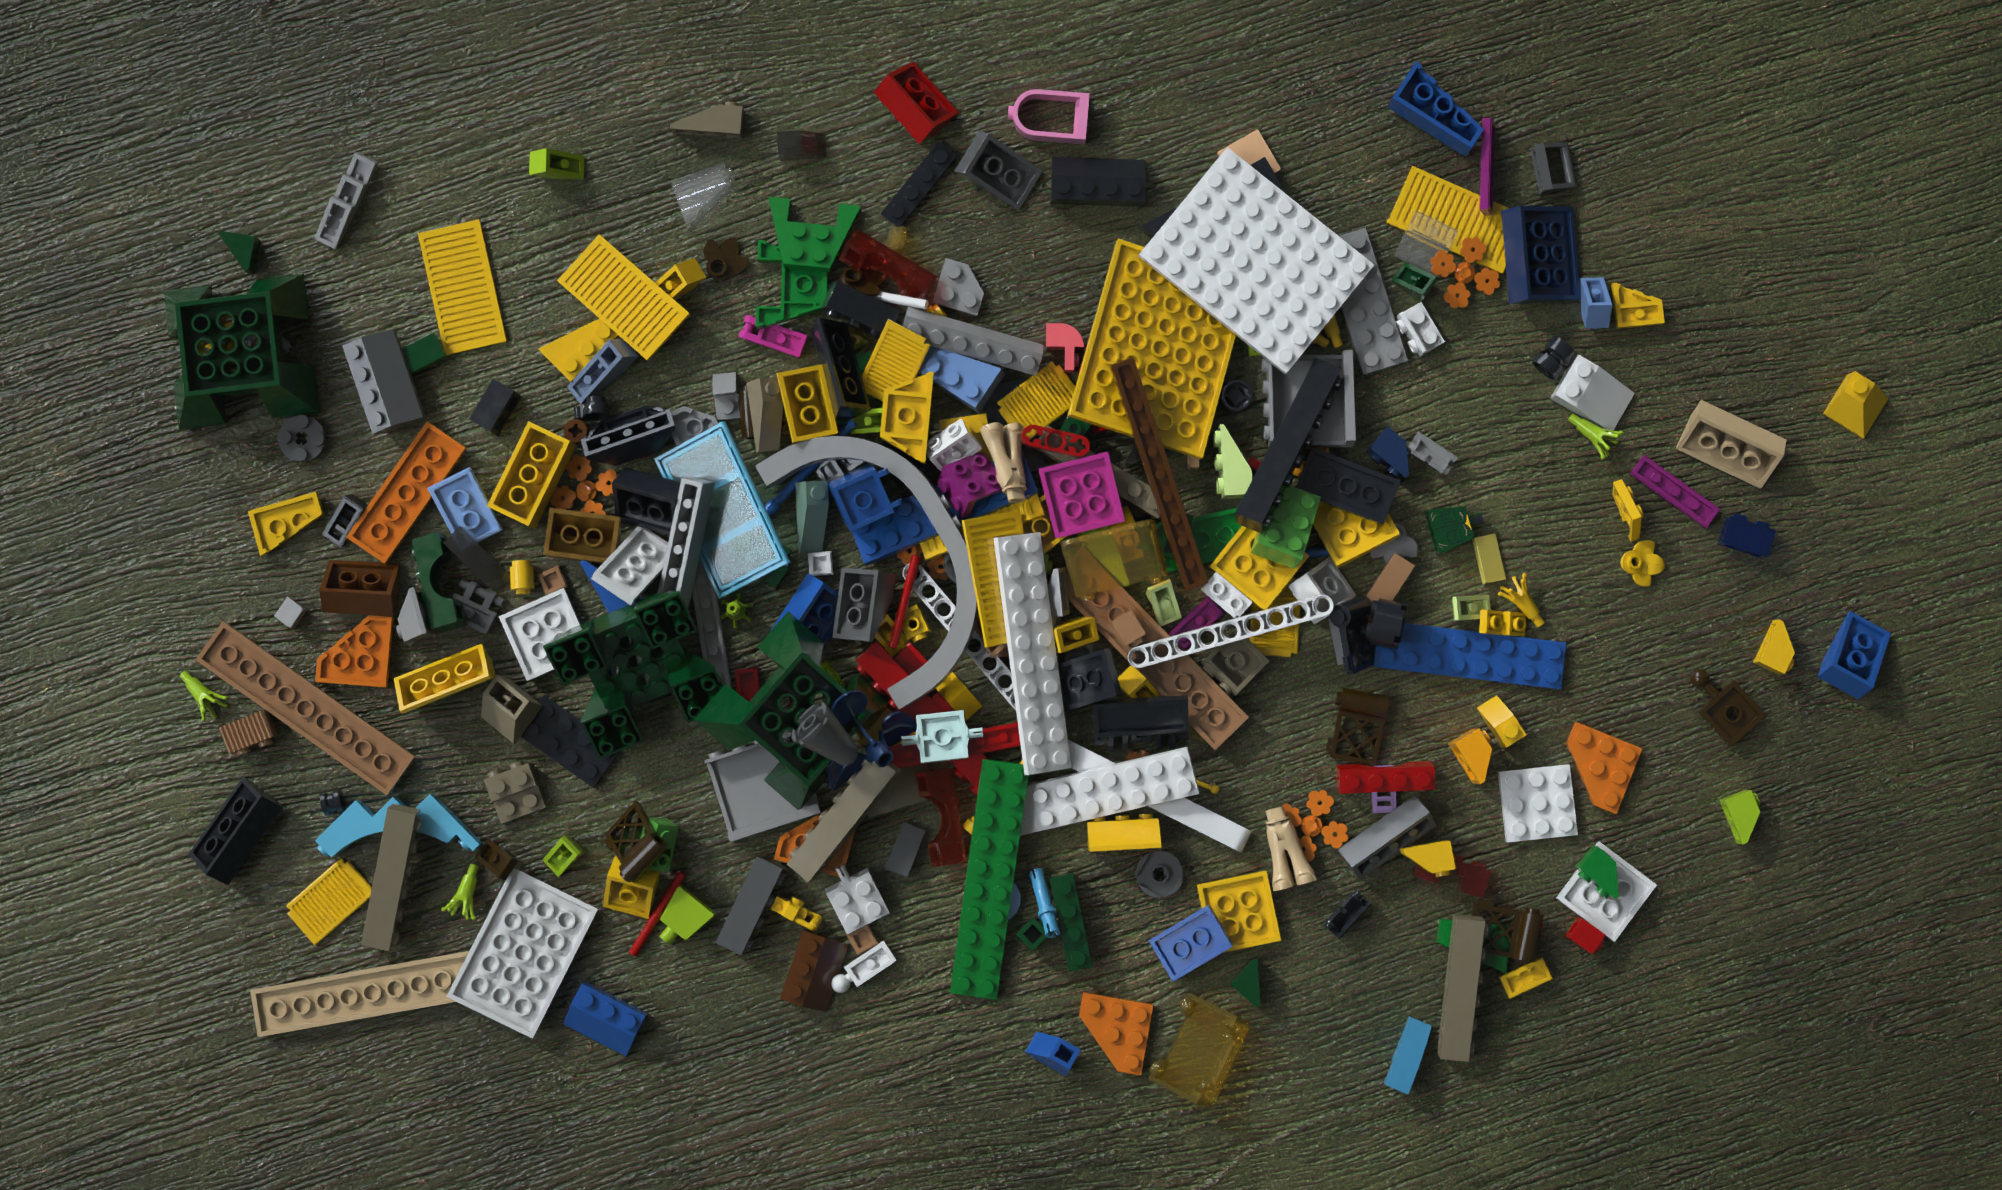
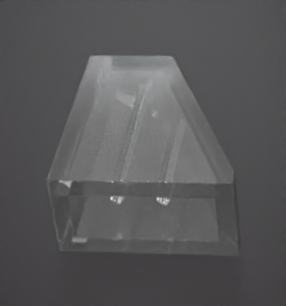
(702, 192)

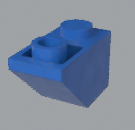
(1053, 1052)

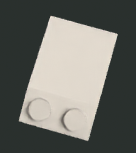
(1592, 393)

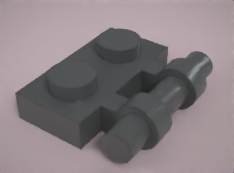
(475, 615)

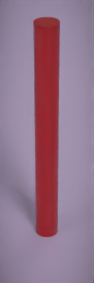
(904, 601)
(656, 915)

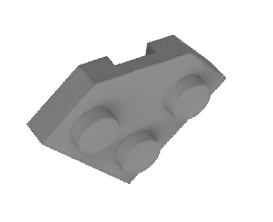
(958, 289)
(690, 424)

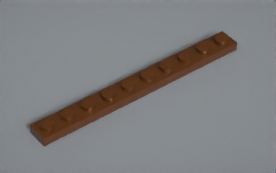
(1159, 474)

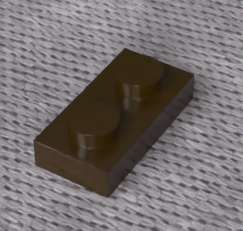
(496, 859)

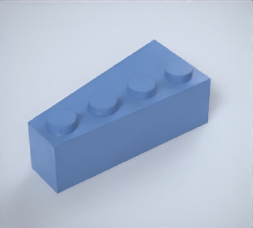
(962, 377)

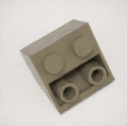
(508, 708)

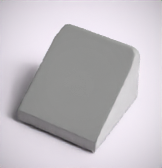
(290, 613)

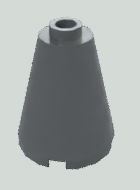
(825, 735)

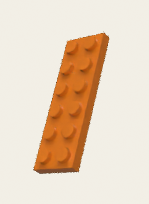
(405, 492)

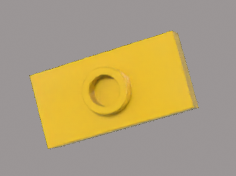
(1525, 978)

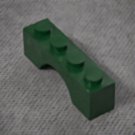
(431, 556)
(1070, 922)

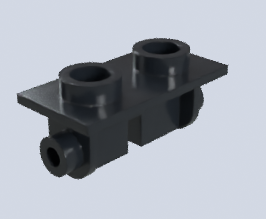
(1348, 914)

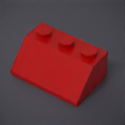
(915, 102)

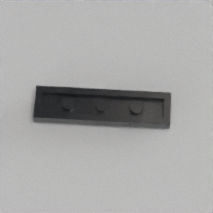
(919, 185)

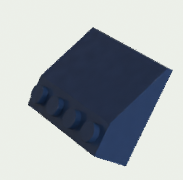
(1540, 254)

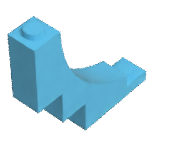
(361, 822)

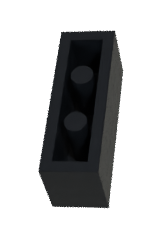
(858, 309)

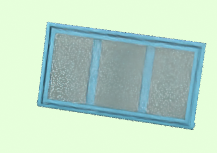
(738, 533)

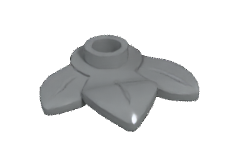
(1402, 546)

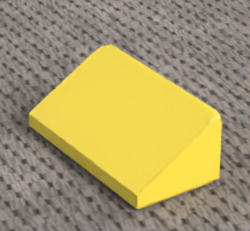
(1488, 558)

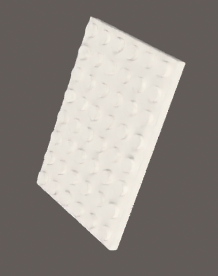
(1256, 260)

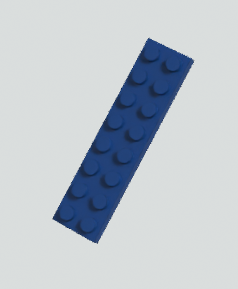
(911, 525)
(1476, 656)

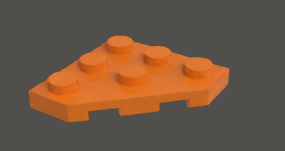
(360, 655)
(1603, 765)
(794, 838)
(1119, 1028)

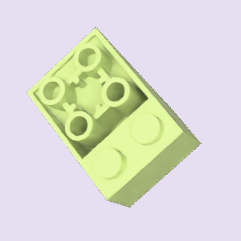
(1232, 467)

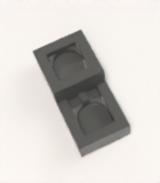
(835, 468)
(905, 850)

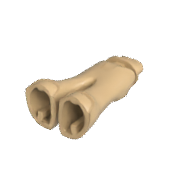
(1005, 448)
(1283, 837)

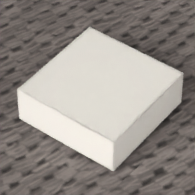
(820, 563)

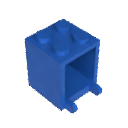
(861, 497)

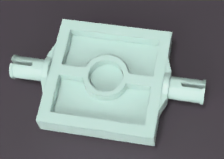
(942, 736)

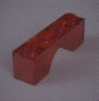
(867, 253)
(948, 844)

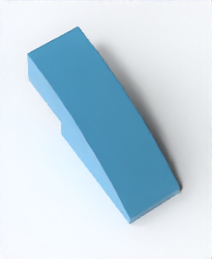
(1408, 1055)

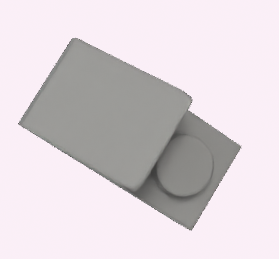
(726, 396)

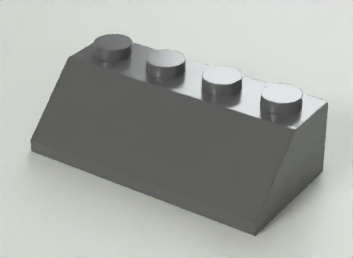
(383, 381)

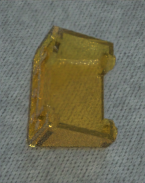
(1114, 558)
(1201, 1051)

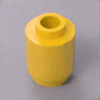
(522, 577)

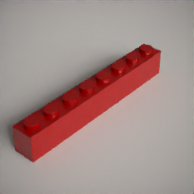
(886, 673)

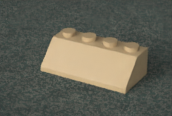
(1731, 444)

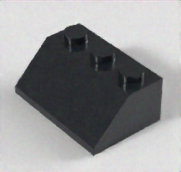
(645, 500)

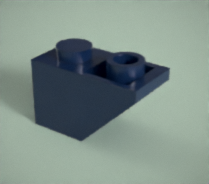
(1392, 452)

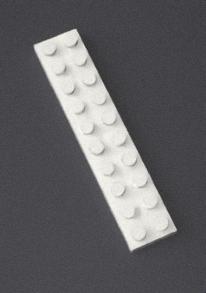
(1032, 653)

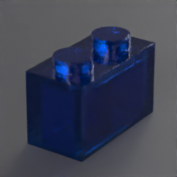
(1746, 536)

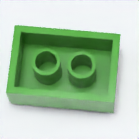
(1290, 529)

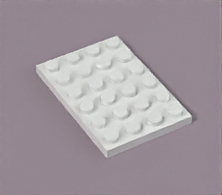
(522, 952)

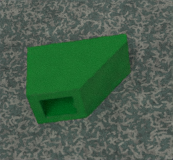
(1601, 871)

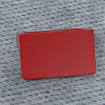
(910, 659)

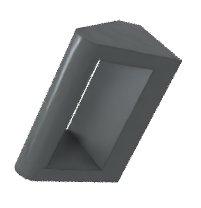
(1542, 169)

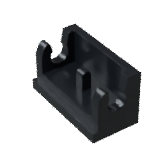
(495, 407)

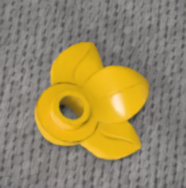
(1645, 563)

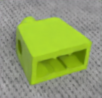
(684, 915)

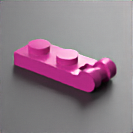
(774, 337)

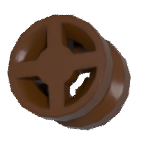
(578, 433)

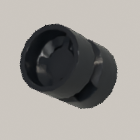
(1555, 356)
(1236, 397)

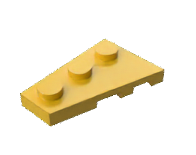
(577, 348)
(284, 519)

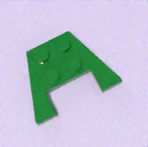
(809, 244)
(801, 290)

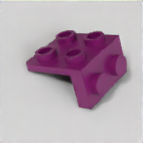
(968, 482)

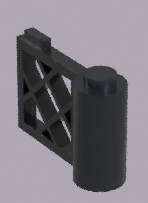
(1351, 617)

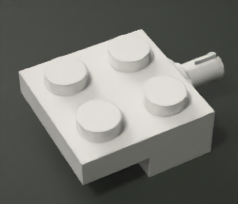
(856, 899)

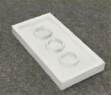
(633, 565)

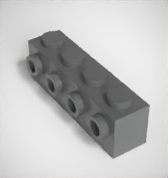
(1386, 837)
(750, 904)

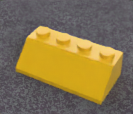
(443, 678)

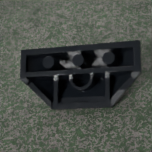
(629, 435)

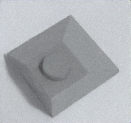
(413, 618)

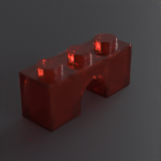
(1472, 877)

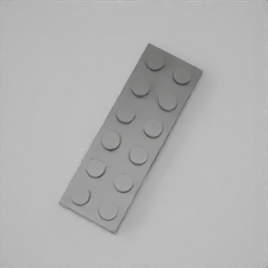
(1370, 315)

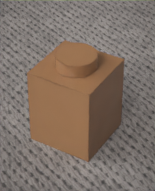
(1129, 629)

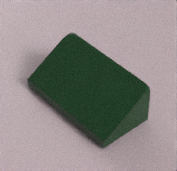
(423, 353)

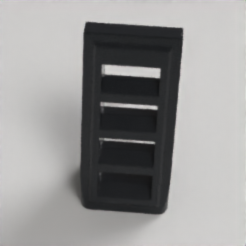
(343, 507)

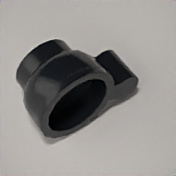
(593, 410)

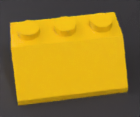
(807, 403)
(1123, 833)

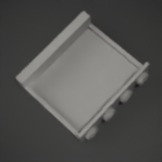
(1282, 388)
(746, 798)

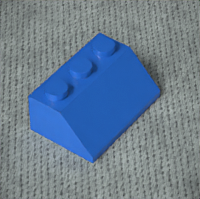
(814, 607)
(605, 1018)

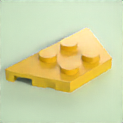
(907, 416)

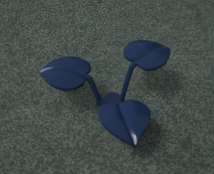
(893, 727)

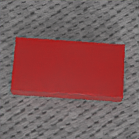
(747, 682)

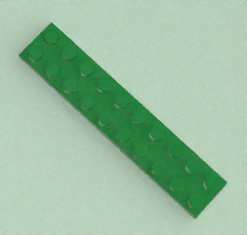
(989, 879)

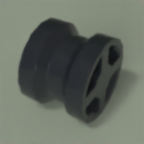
(332, 802)

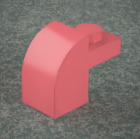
(1067, 338)

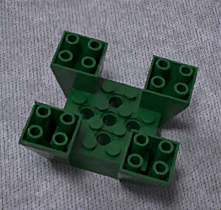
(206, 378)
(632, 660)
(763, 720)

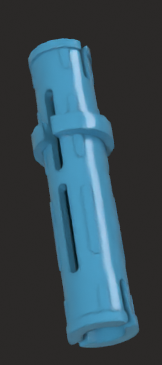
(1046, 910)

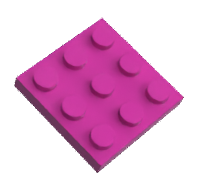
(1081, 494)

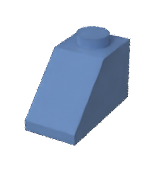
(1595, 303)

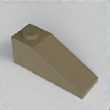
(716, 121)
(766, 412)

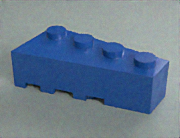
(1434, 111)

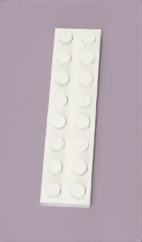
(1108, 790)

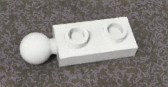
(864, 967)

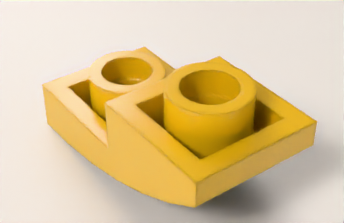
(1502, 623)

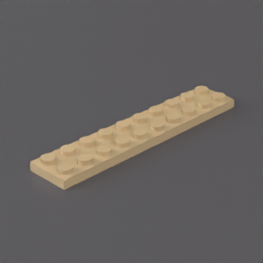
(355, 994)

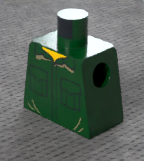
(1451, 527)

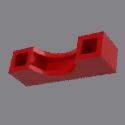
(1369, 779)

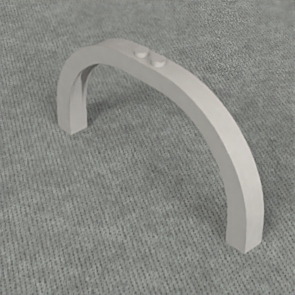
(822, 449)

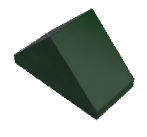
(244, 249)
(1414, 281)
(1247, 982)

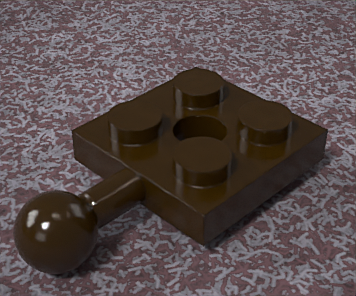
(1715, 710)

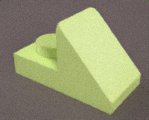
(1164, 602)
(1469, 606)

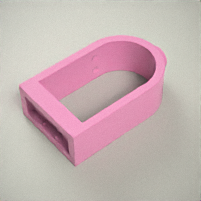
(1080, 119)

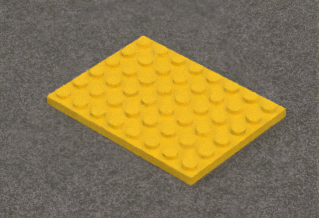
(1175, 348)

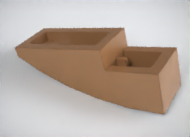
(1390, 579)

